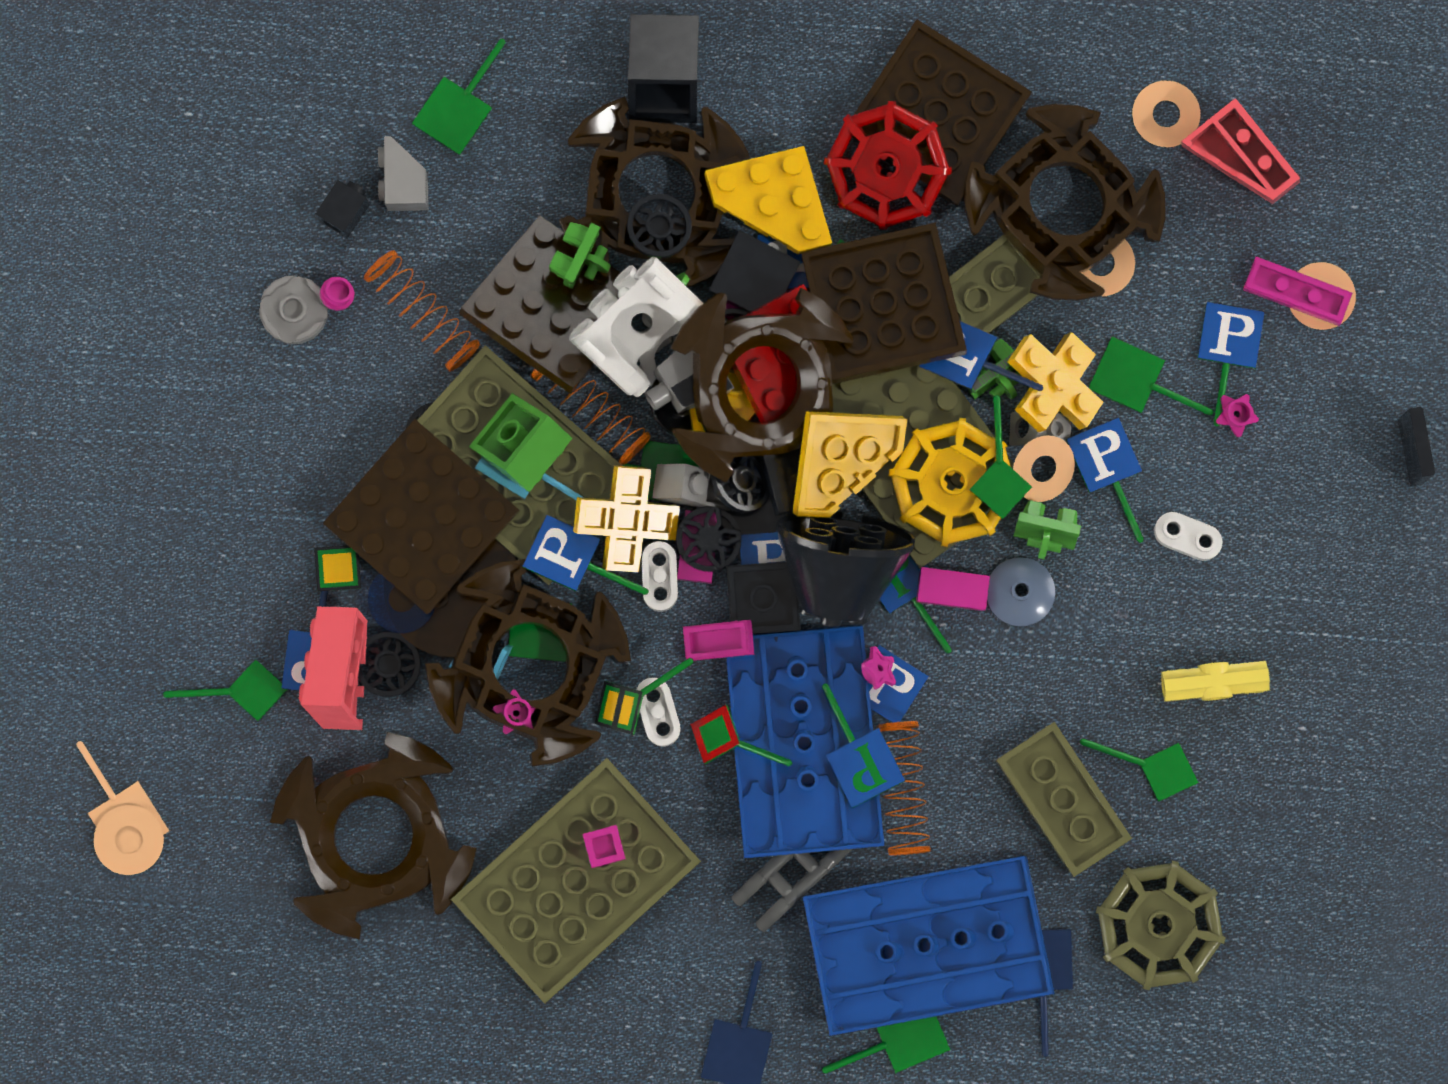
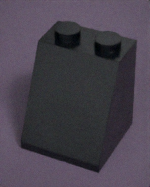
(663, 68)

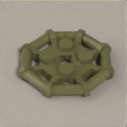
(1164, 945)

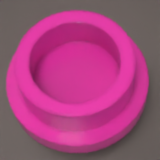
(337, 293)

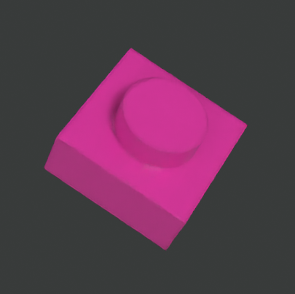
(604, 846)

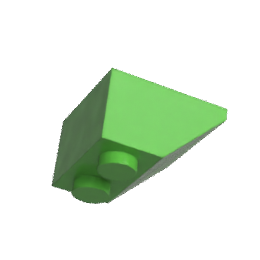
(521, 442)

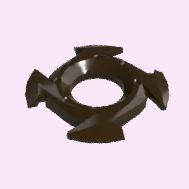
(624, 142)
(1056, 255)
(716, 350)
(472, 675)
(317, 817)

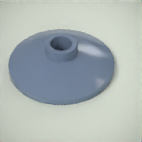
(1015, 609)

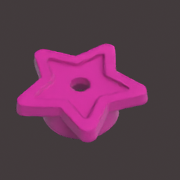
(1245, 411)
(878, 669)
(507, 709)

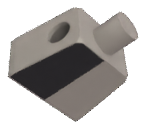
(675, 383)

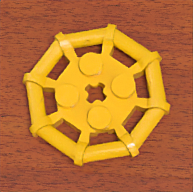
(933, 486)

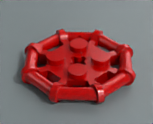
(905, 157)

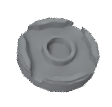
(293, 310)

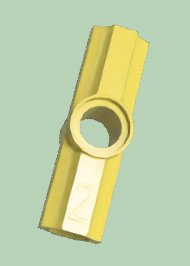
(1215, 681)

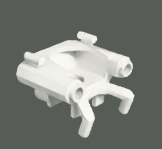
(614, 342)

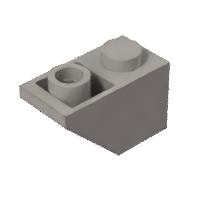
(404, 179)
(686, 486)

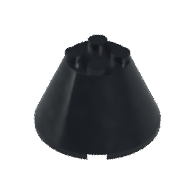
(841, 563)

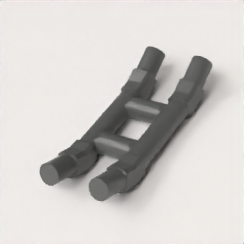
(790, 894)

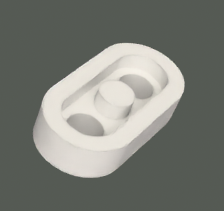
(1188, 537)
(659, 577)
(659, 712)

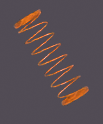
(449, 365)
(633, 449)
(906, 725)

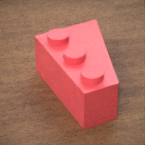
(1242, 152)
(333, 667)

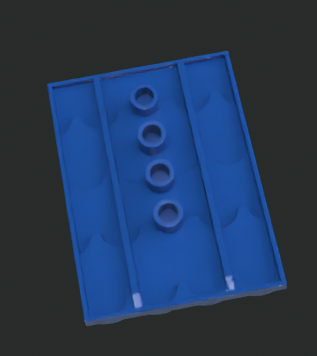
(784, 710)
(928, 945)

